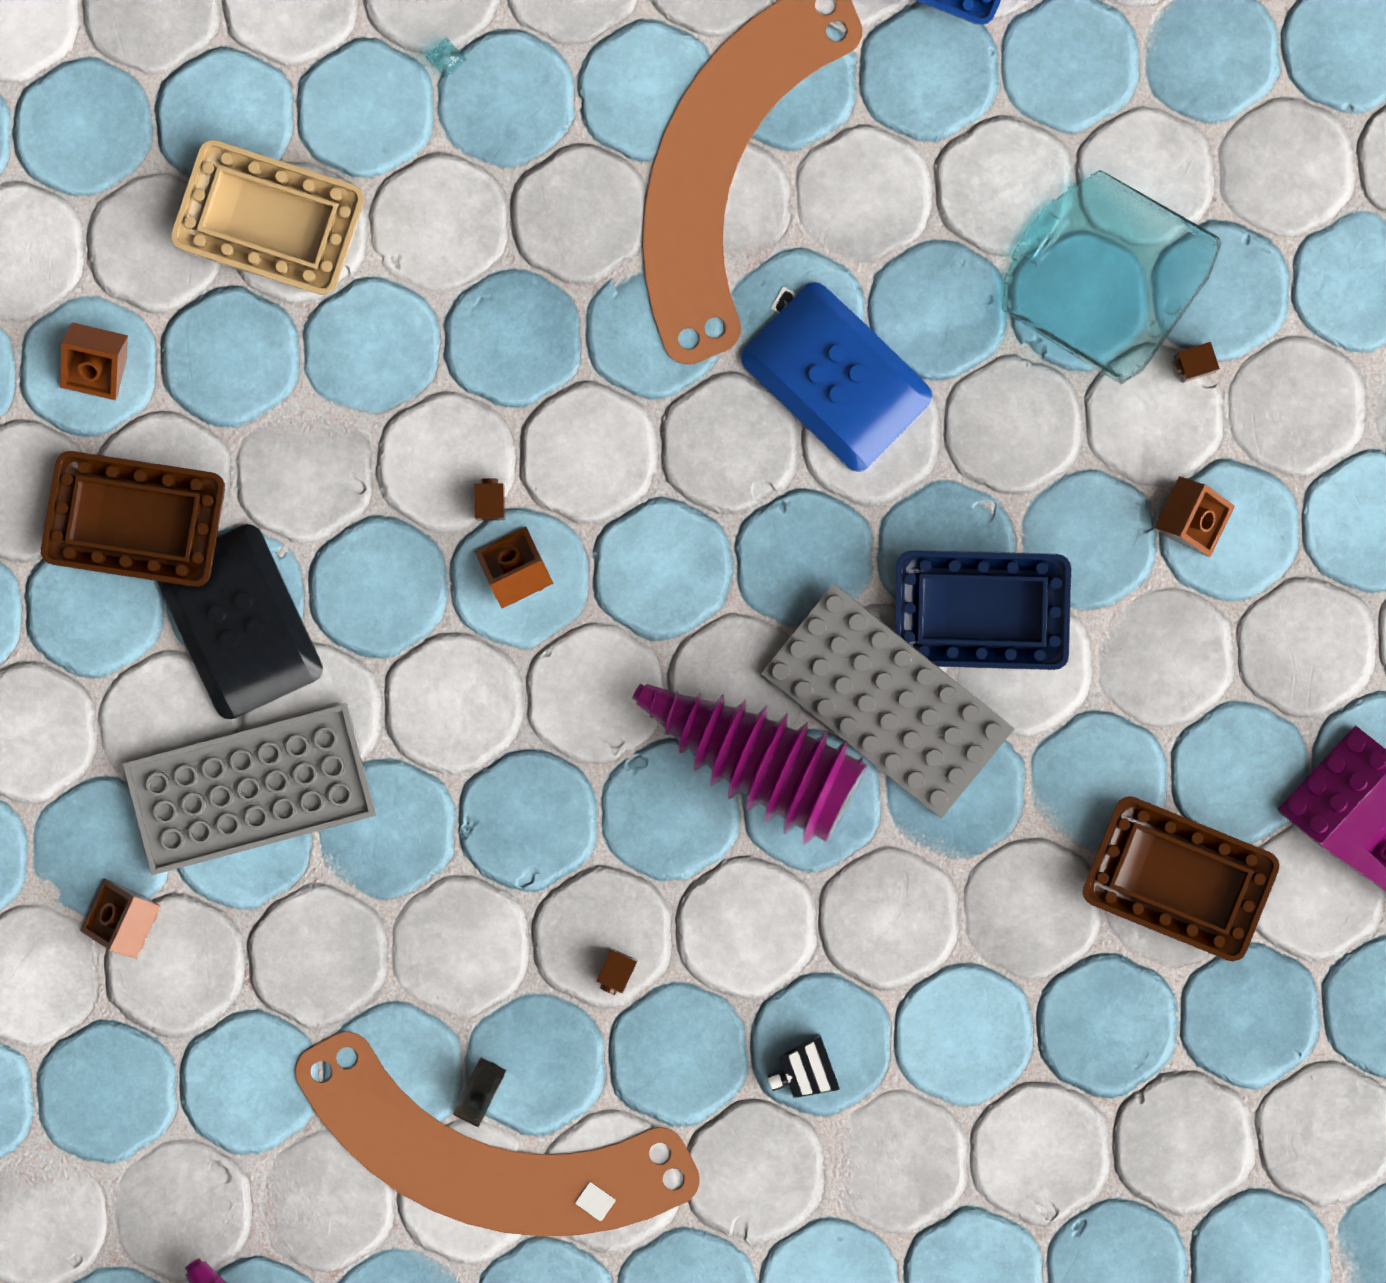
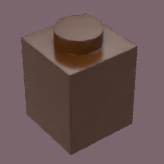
(1195, 362)
(490, 500)
(616, 972)

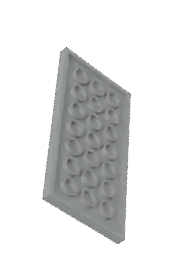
(887, 700)
(249, 789)

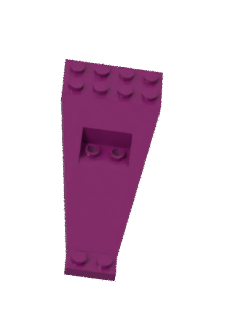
(1345, 805)

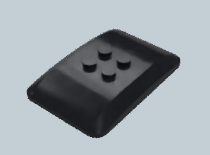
(244, 627)

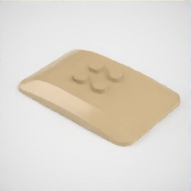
(267, 217)

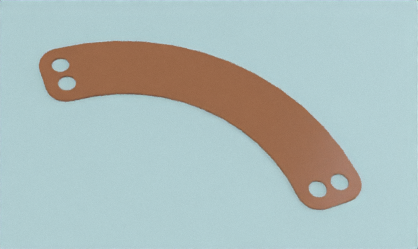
(701, 156)
(480, 1181)

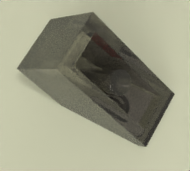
(479, 1092)

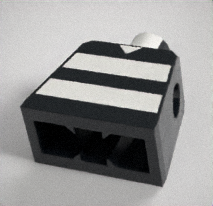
(805, 1070)

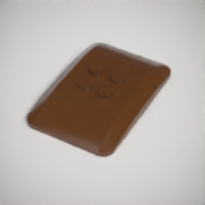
(133, 518)
(1181, 878)

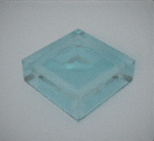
(446, 58)

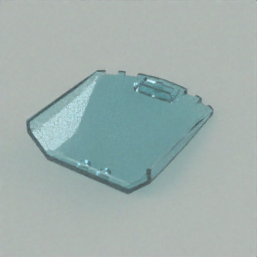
(1107, 274)

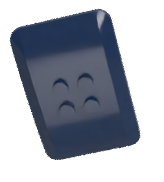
(985, 608)

